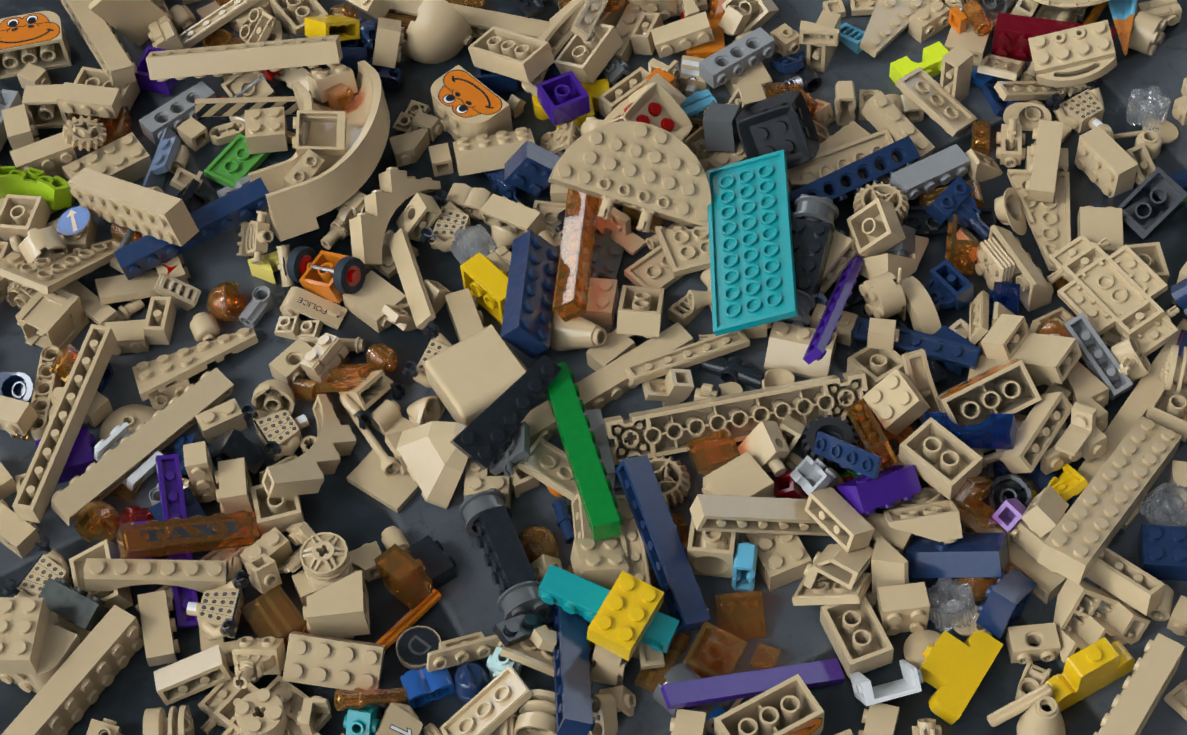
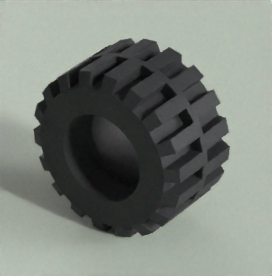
(831, 426)

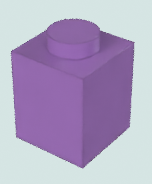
(1009, 514)

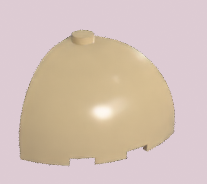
(436, 33)

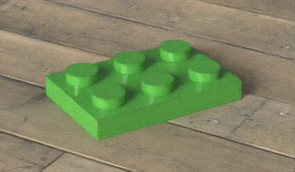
(234, 163)

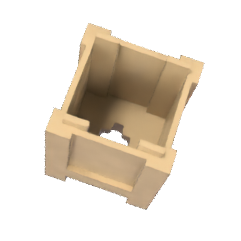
(52, 319)

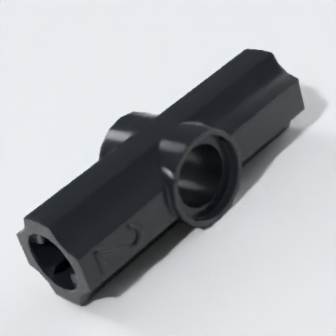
(734, 370)

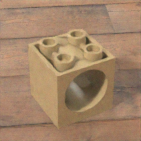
(711, 552)

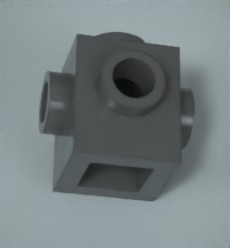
(616, 71)

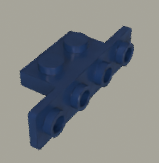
(847, 455)

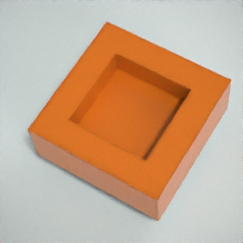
(957, 19)

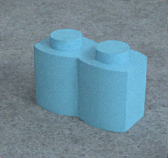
(744, 567)

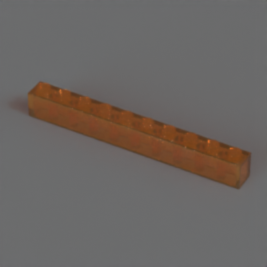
(575, 255)

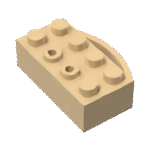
(1072, 53)

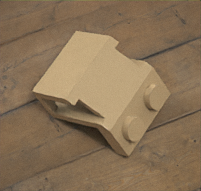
(838, 565)

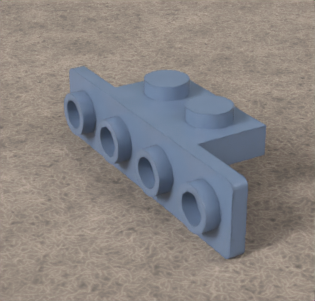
(162, 159)

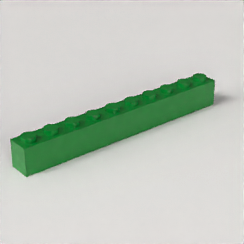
(584, 456)

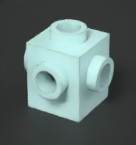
(497, 663)

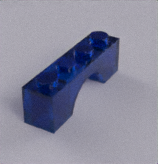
(993, 433)

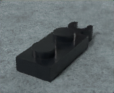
(520, 627)

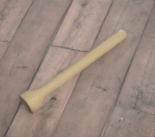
(388, 464)

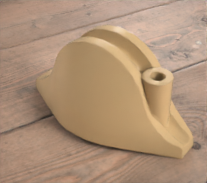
(425, 410)

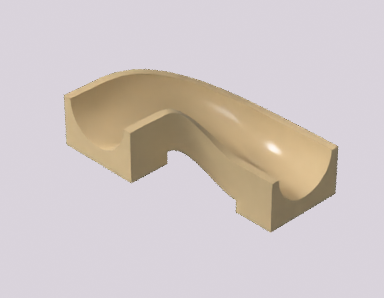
(295, 208)

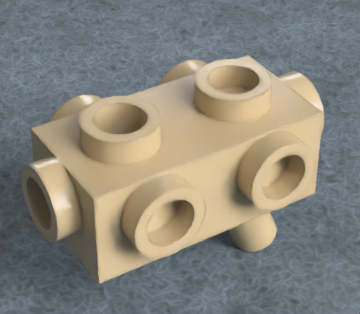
(1010, 143)

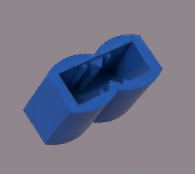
(425, 686)

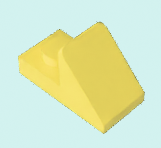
(265, 270)

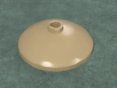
(132, 414)

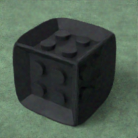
(779, 125)

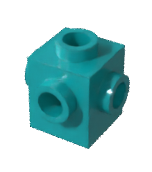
(361, 721)

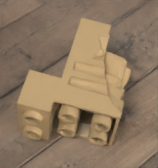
(1044, 356)

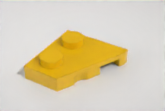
(1069, 483)

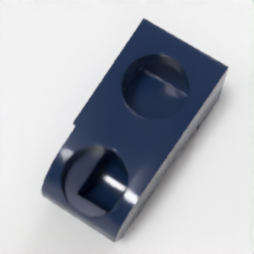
(389, 76)

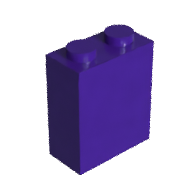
(80, 456)

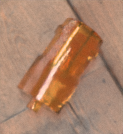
(977, 18)

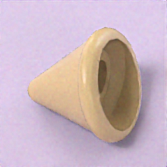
(503, 236)

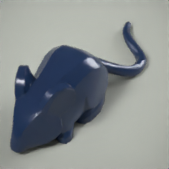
(367, 31)
(505, 188)

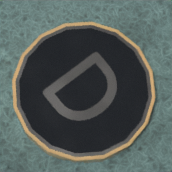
(414, 646)

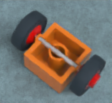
(326, 273)

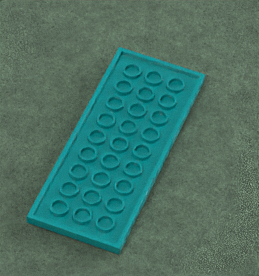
(751, 244)

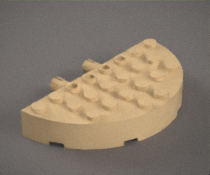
(637, 169)

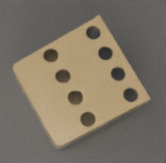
(474, 373)

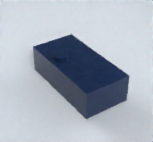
(969, 557)

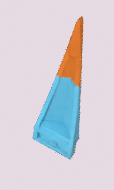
(1123, 16)

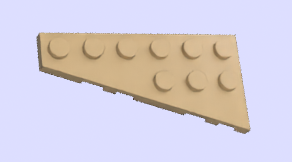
(1047, 220)

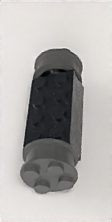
(812, 241)
(492, 526)

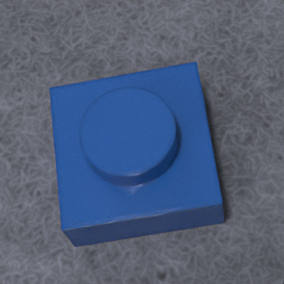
(979, 78)

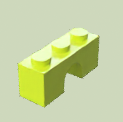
(931, 62)

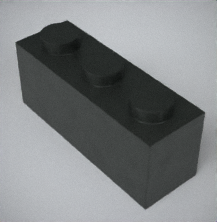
(73, 603)

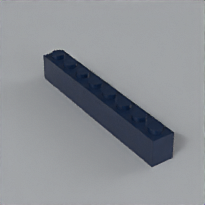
(210, 221)
(663, 543)
(572, 674)

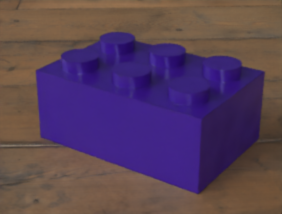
(891, 485)

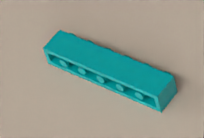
(585, 599)

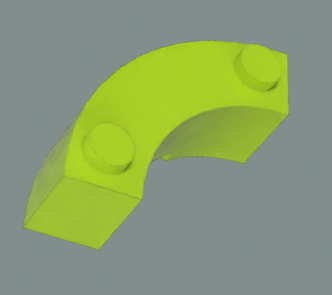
(35, 183)

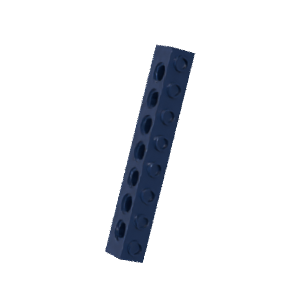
(902, 149)

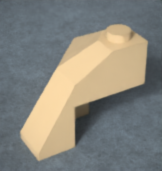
(887, 262)
(433, 459)
(1090, 614)

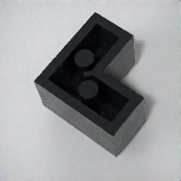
(235, 445)

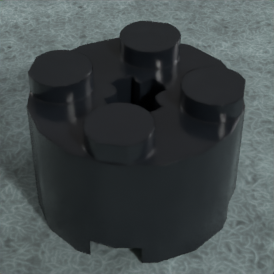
(1004, 486)

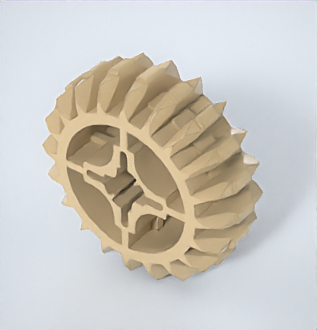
(885, 192)
(671, 490)

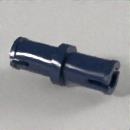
(564, 520)

